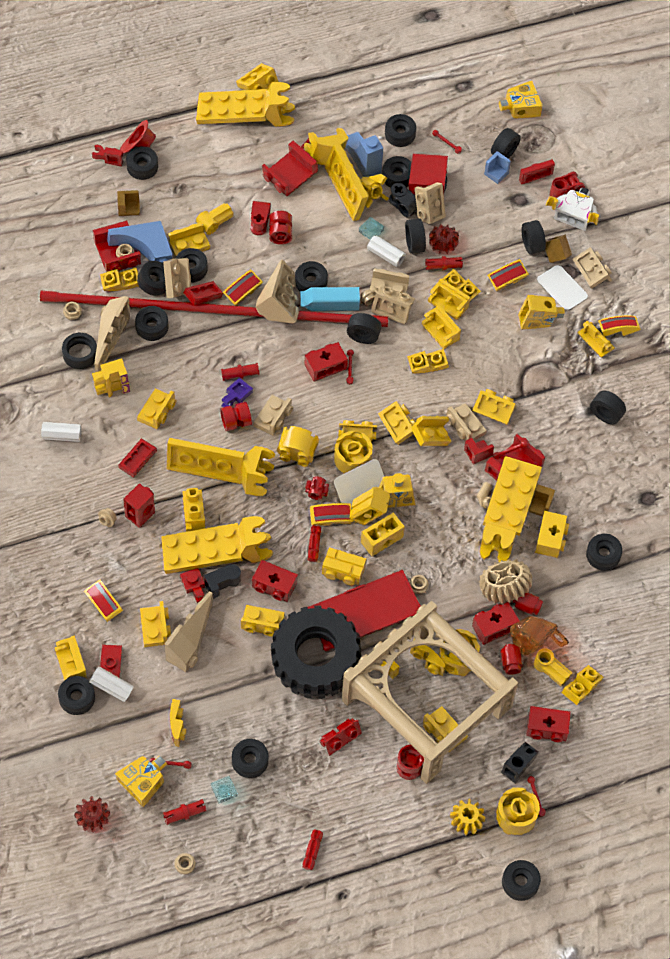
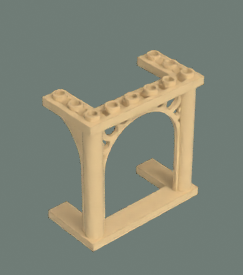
(360, 685)

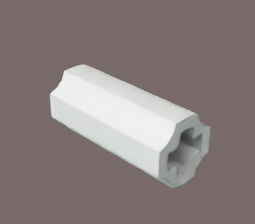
(386, 251)
(61, 431)
(111, 684)

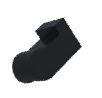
(222, 578)
(519, 762)

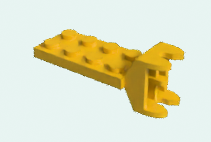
(246, 106)
(331, 153)
(221, 463)
(508, 507)
(215, 546)

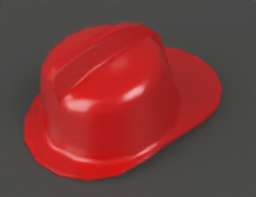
(140, 137)

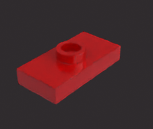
(536, 171)
(203, 293)
(137, 457)
(111, 659)

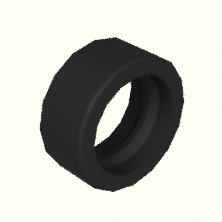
(415, 235)
(79, 338)

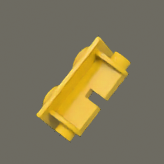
(595, 339)
(365, 428)

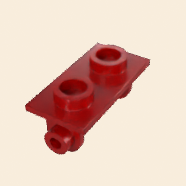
(347, 732)

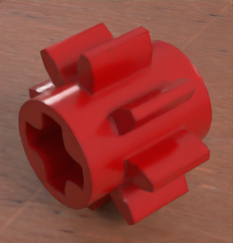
(317, 488)

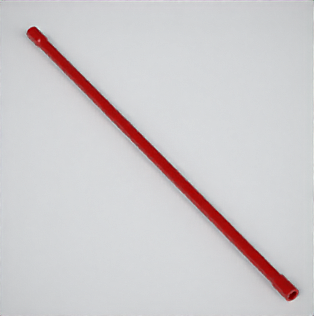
(54, 296)

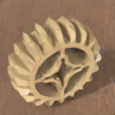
(505, 581)

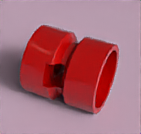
(280, 227)
(236, 416)
(409, 763)

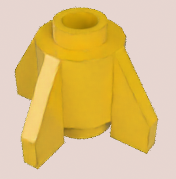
(373, 186)

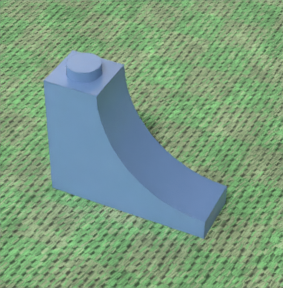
(366, 153)
(146, 238)

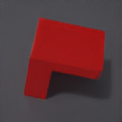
(478, 451)

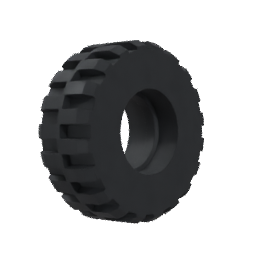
(305, 626)

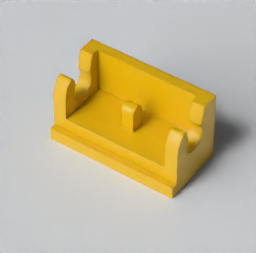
(449, 298)
(441, 327)
(70, 658)

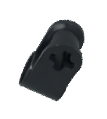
(404, 200)

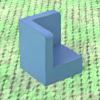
(497, 167)

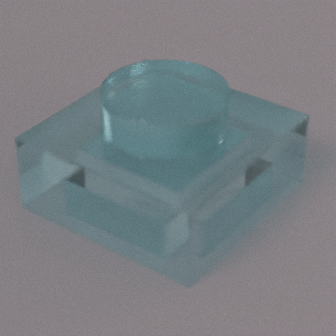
(371, 228)
(224, 789)

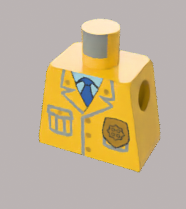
(522, 101)
(539, 312)
(399, 489)
(142, 778)

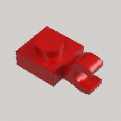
(109, 155)
(193, 583)

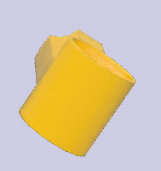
(212, 219)
(553, 668)

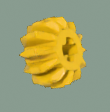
(464, 822)

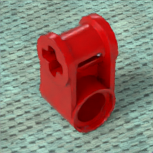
(564, 184)
(259, 217)

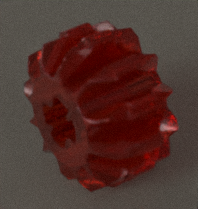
(443, 238)
(92, 821)

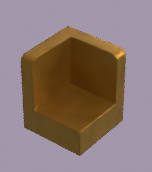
(128, 203)
(557, 248)
(541, 500)

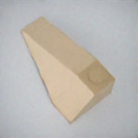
(278, 297)
(113, 322)
(185, 641)

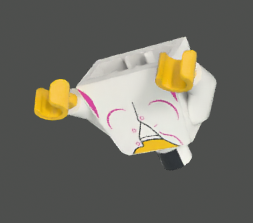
(575, 208)

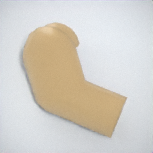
(483, 496)

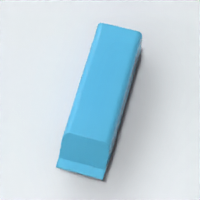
(331, 299)

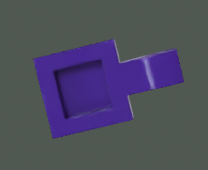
(237, 392)

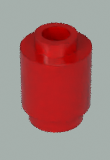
(529, 603)
(511, 659)

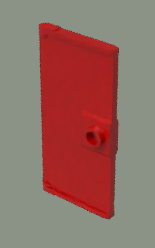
(374, 604)

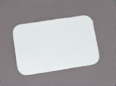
(562, 287)
(358, 481)

